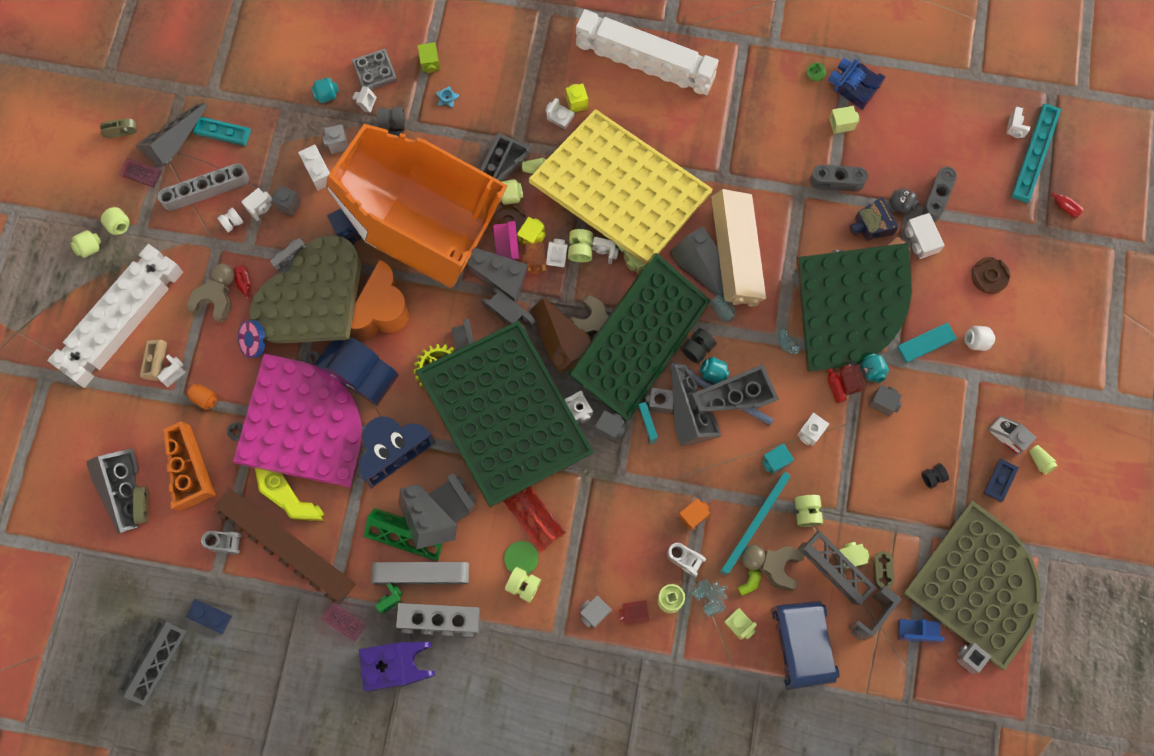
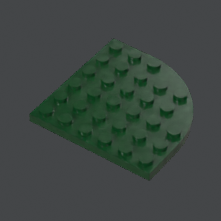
(852, 303)

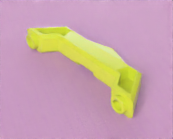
(279, 491)

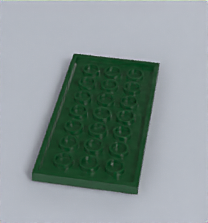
(639, 337)

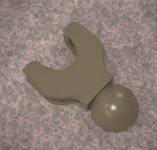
(214, 292)
(596, 320)
(772, 564)

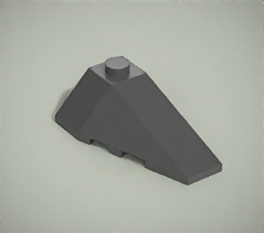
(166, 143)
(700, 258)
(741, 391)
(115, 481)

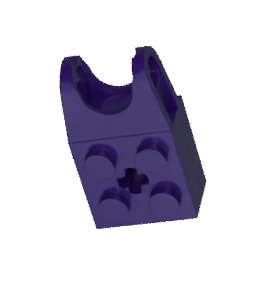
(400, 662)

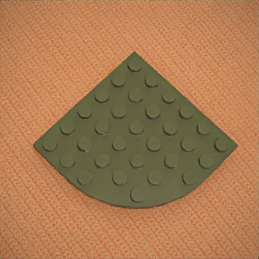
(981, 585)

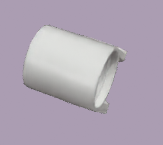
(687, 558)

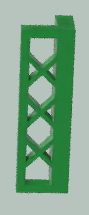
(388, 523)

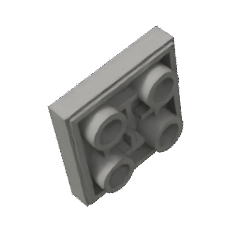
(374, 69)

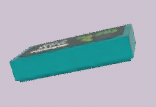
(647, 423)

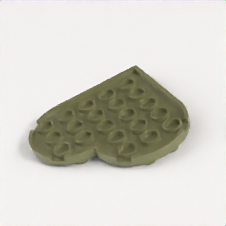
(314, 297)

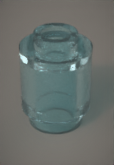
(724, 310)

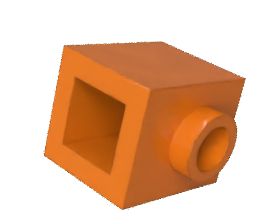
(694, 514)

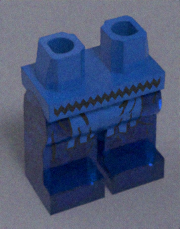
(857, 82)

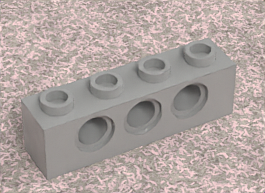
(407, 612)

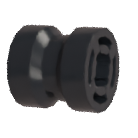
(935, 475)

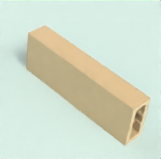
(738, 247)

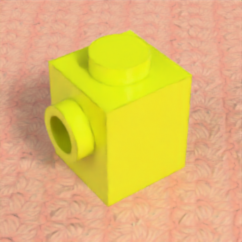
(577, 98)
(531, 232)

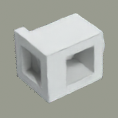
(257, 203)
(579, 399)

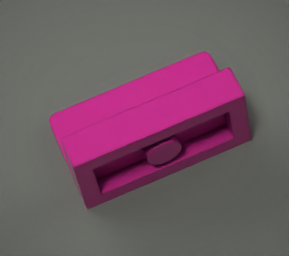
(506, 240)

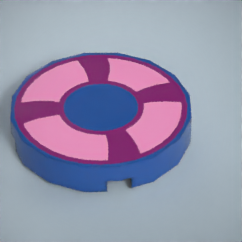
(251, 338)

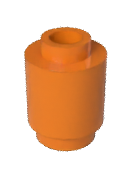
(202, 396)

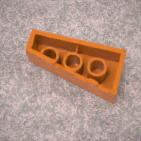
(186, 468)

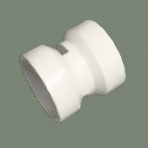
(234, 218)

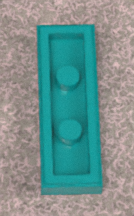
(222, 131)
(926, 343)

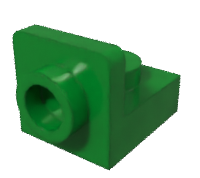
(388, 602)

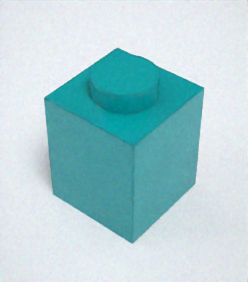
(777, 459)

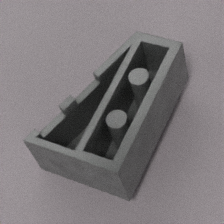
(505, 157)
(425, 518)

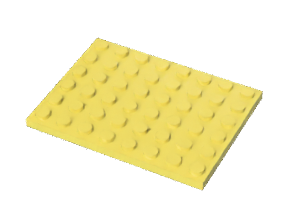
(620, 186)

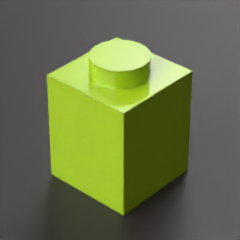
(428, 57)

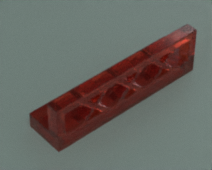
(543, 519)

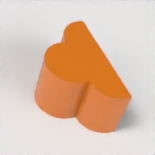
(379, 306)

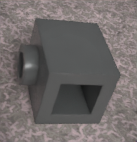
(286, 200)
(886, 400)
(610, 426)

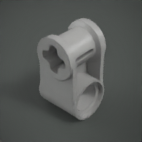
(226, 542)

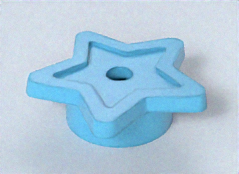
(447, 92)

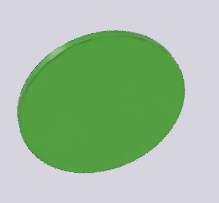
(521, 555)

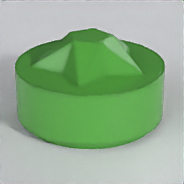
(816, 72)

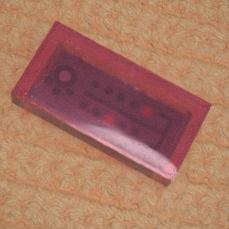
(140, 172)
(343, 621)

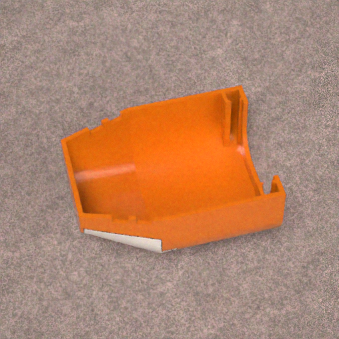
(414, 201)

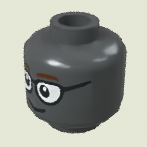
(904, 201)

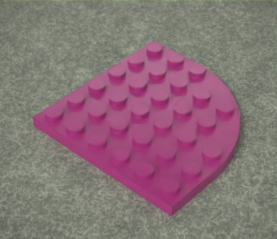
(300, 424)

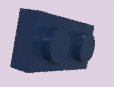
(1000, 480)
(208, 616)

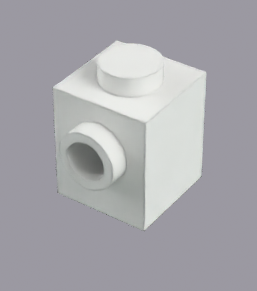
(812, 430)

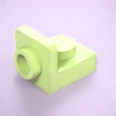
(741, 625)

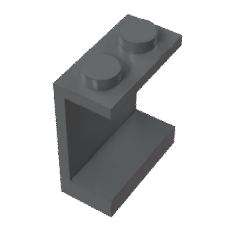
(886, 598)

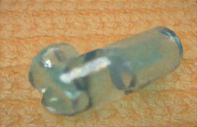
(786, 344)

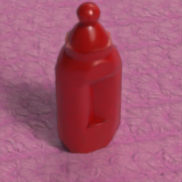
(1068, 205)
(242, 280)
(836, 387)

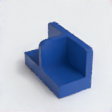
(919, 631)

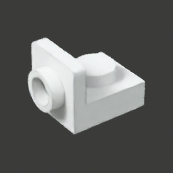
(559, 114)
(1015, 125)
(605, 246)
(557, 253)
(171, 373)

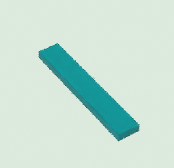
(1036, 153)
(755, 524)

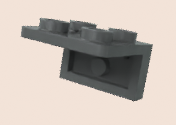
(454, 499)

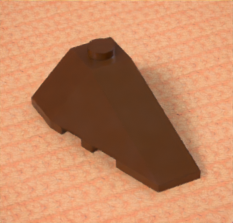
(560, 336)

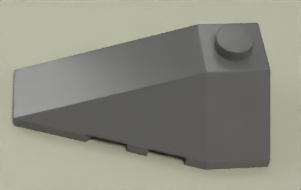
(690, 424)

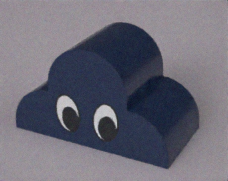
(357, 369)
(390, 447)

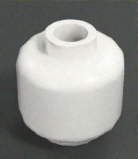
(979, 338)

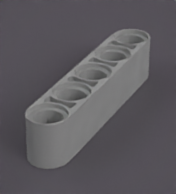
(195, 184)
(419, 573)

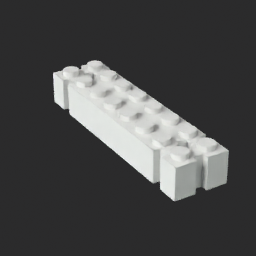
(646, 52)
(115, 316)

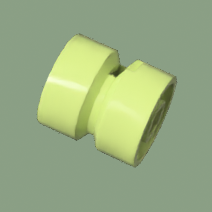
(581, 243)
(807, 504)
(516, 582)
(671, 598)

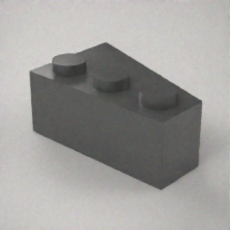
(498, 272)

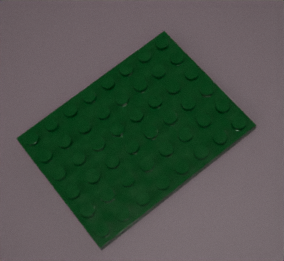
(504, 413)

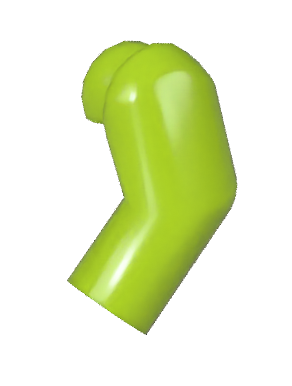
(752, 584)

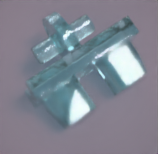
(715, 605)

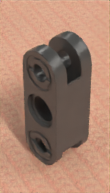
(852, 178)
(942, 184)
(507, 309)

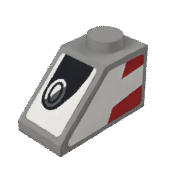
(1011, 434)

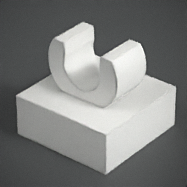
(365, 99)

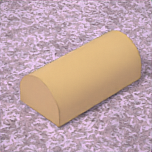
(153, 359)

